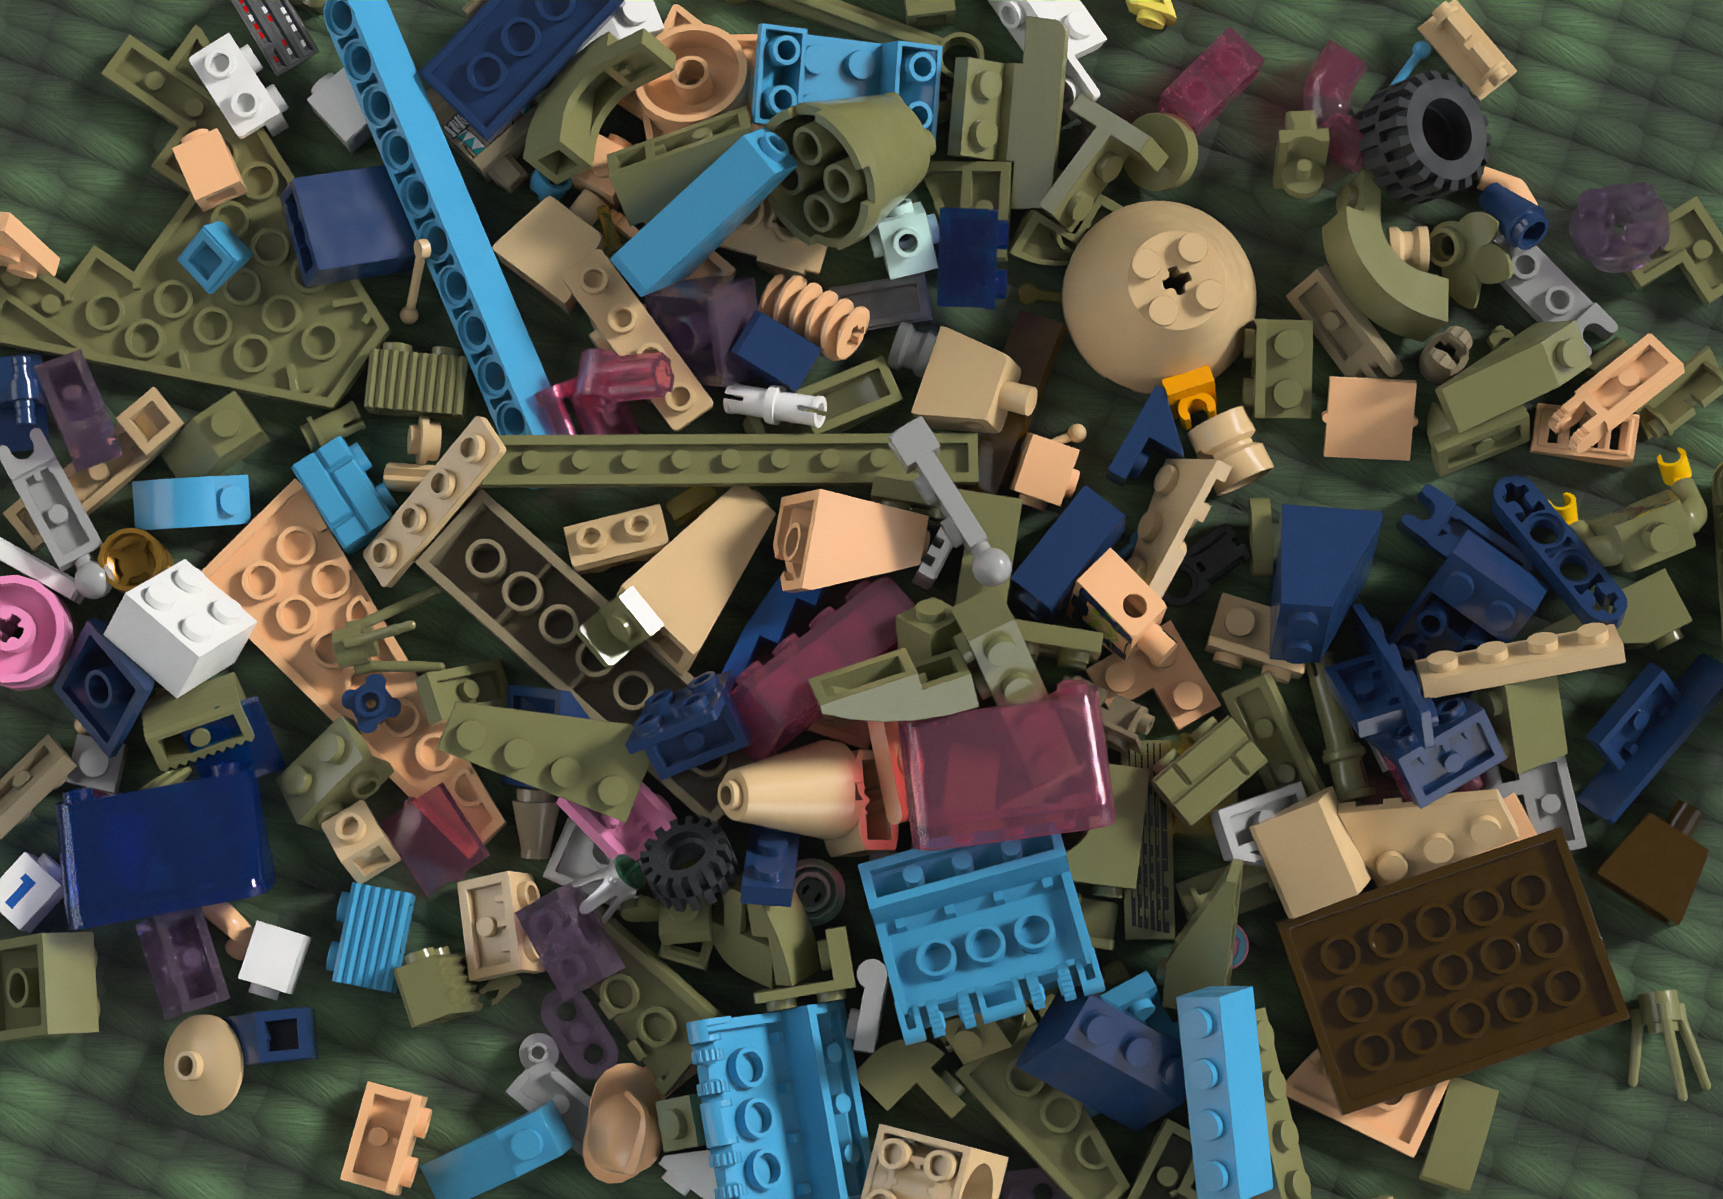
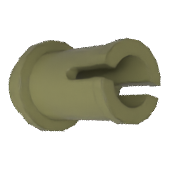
(334, 424)

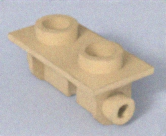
(1466, 49)

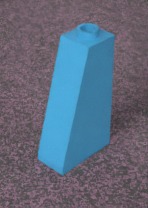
(705, 213)

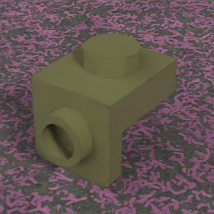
(983, 1039)

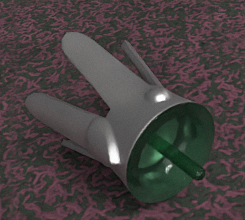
(620, 883)

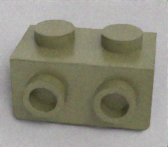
(332, 775)

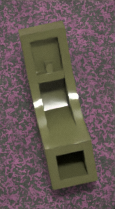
(582, 96)
(1373, 274)

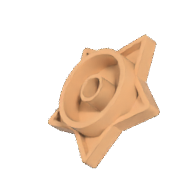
(708, 79)

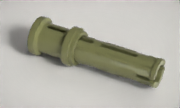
(1342, 750)

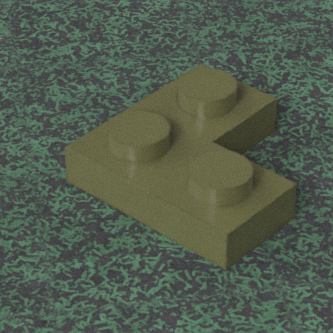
(1694, 247)

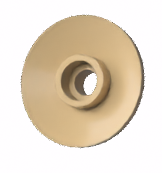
(203, 1065)

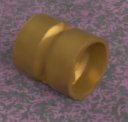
(133, 558)

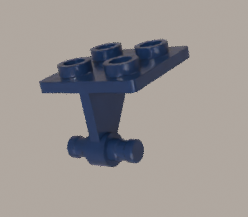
(21, 402)

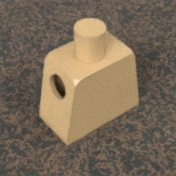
(550, 243)
(970, 386)

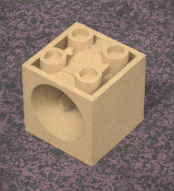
(930, 1168)

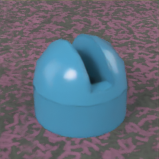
(541, 186)

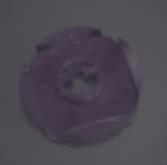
(1619, 203)

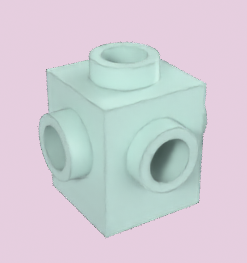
(913, 252)

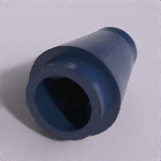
(1520, 220)

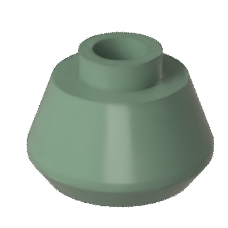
(822, 880)

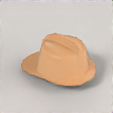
(622, 1124)

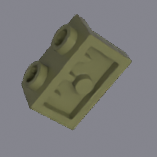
(1280, 368)

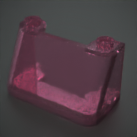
(1008, 771)

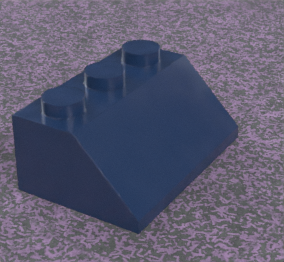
(1106, 1059)

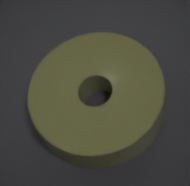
(1176, 141)
(1260, 537)

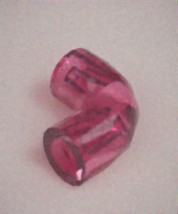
(1329, 95)

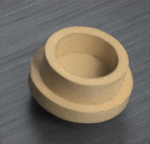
(424, 440)

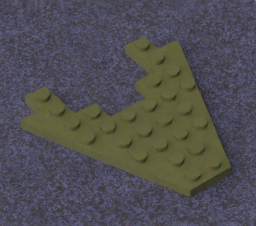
(249, 336)

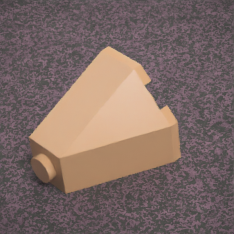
(843, 539)

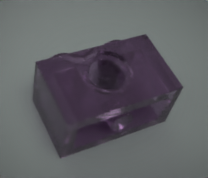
(78, 410)
(569, 942)
(182, 962)

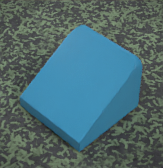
(214, 256)

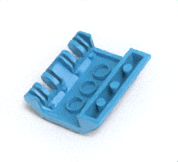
(978, 931)
(782, 1104)

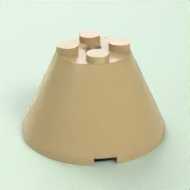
(1134, 325)

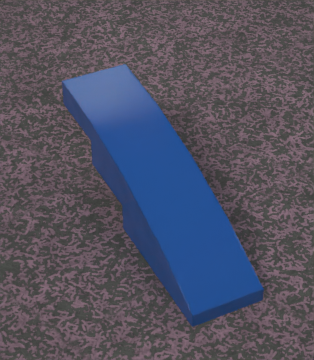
(770, 623)

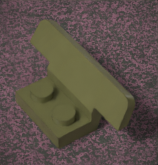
(1014, 111)

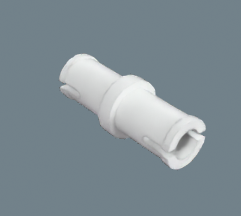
(775, 405)

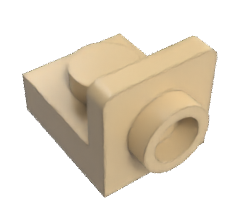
(360, 842)

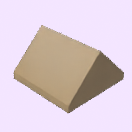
(1310, 855)

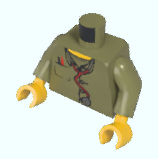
(1645, 529)

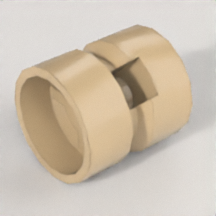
(1230, 441)

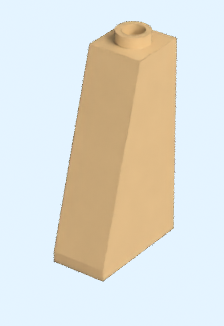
(699, 571)

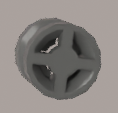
(911, 349)

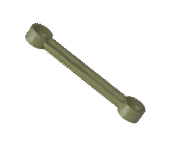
(871, 26)

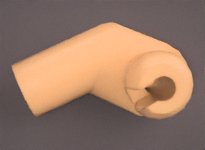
(233, 925)

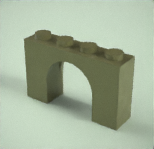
(1111, 854)

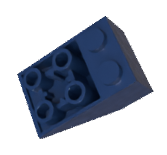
(1468, 602)

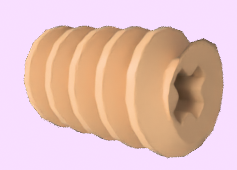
(816, 315)

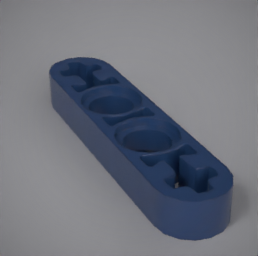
(1552, 556)

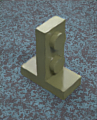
(1097, 162)

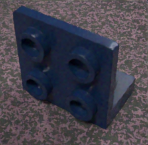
(1462, 750)

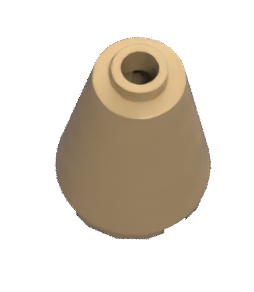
(797, 791)

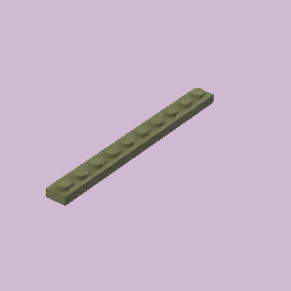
(716, 460)

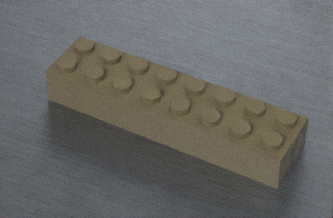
(535, 609)

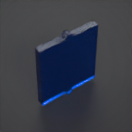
(261, 752)

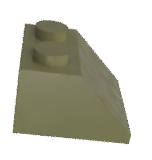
(48, 986)

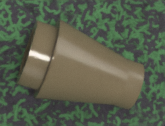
(535, 821)

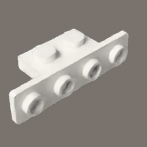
(1083, 38)

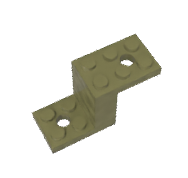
(1000, 521)

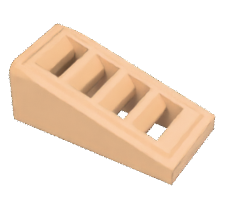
(1602, 454)

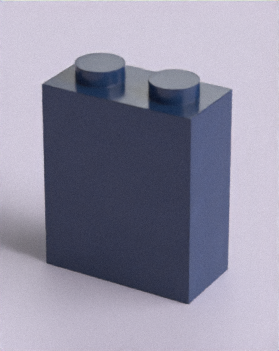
(348, 226)
(1064, 554)

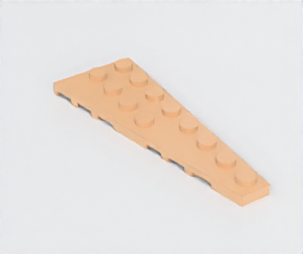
(300, 590)

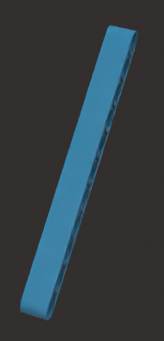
(441, 212)

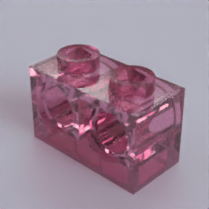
(1212, 81)

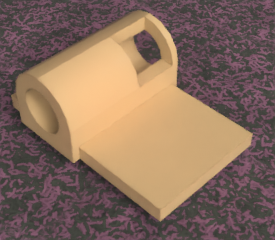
(774, 245)

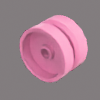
(46, 638)

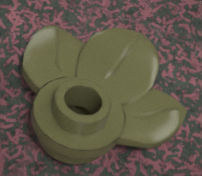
(1474, 257)

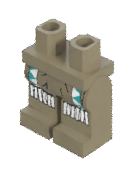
(492, 160)

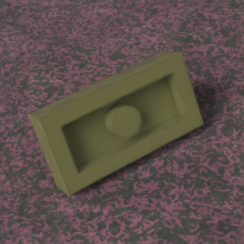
(1494, 436)

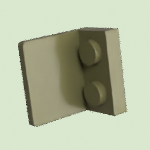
(834, 955)

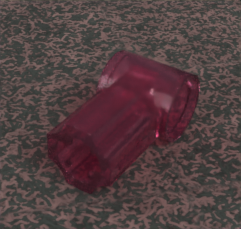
(613, 378)

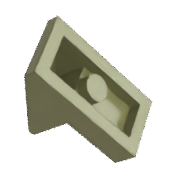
(473, 683)

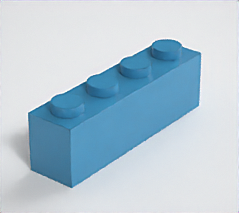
(1225, 1092)

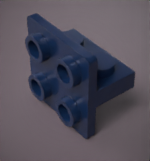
(690, 725)

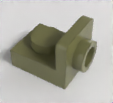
(619, 627)

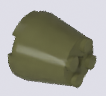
(853, 165)

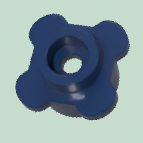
(385, 706)

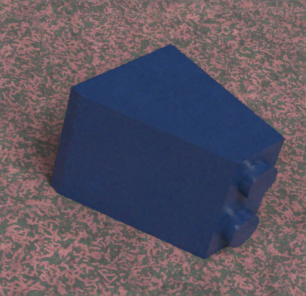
(1317, 575)

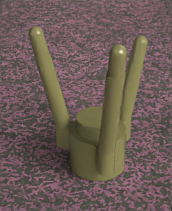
(359, 640)
(1664, 1015)

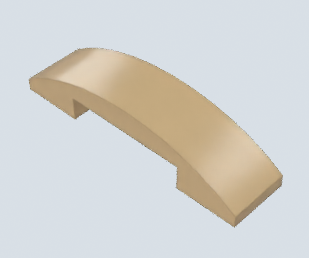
(142, 435)

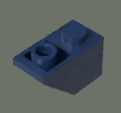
(276, 1035)

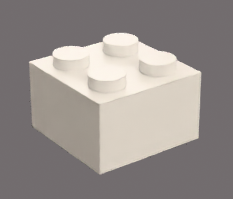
(180, 628)

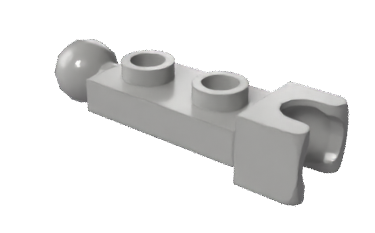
(1551, 295)
(917, 450)
(58, 515)

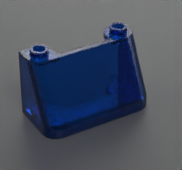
(163, 847)

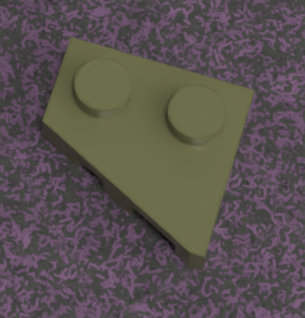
(972, 186)

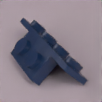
(1377, 689)
(1646, 730)

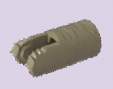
(1438, 365)

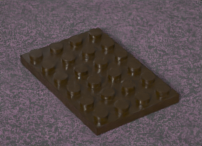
(1451, 971)

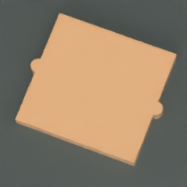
(1369, 418)

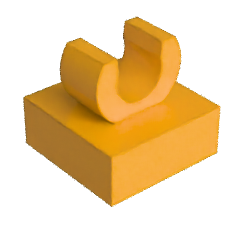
(1190, 394)

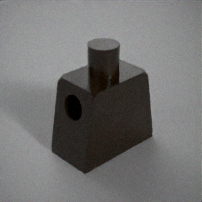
(1656, 864)

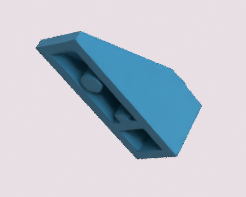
(499, 1154)

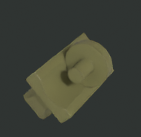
(1300, 155)

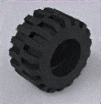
(1424, 137)

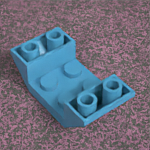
(808, 68)

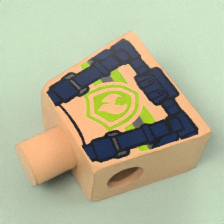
(1123, 607)

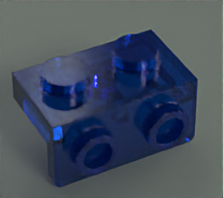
(970, 257)

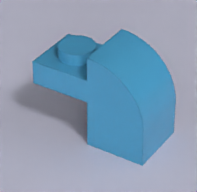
(191, 502)

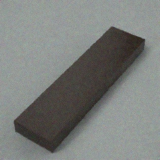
(1034, 348)

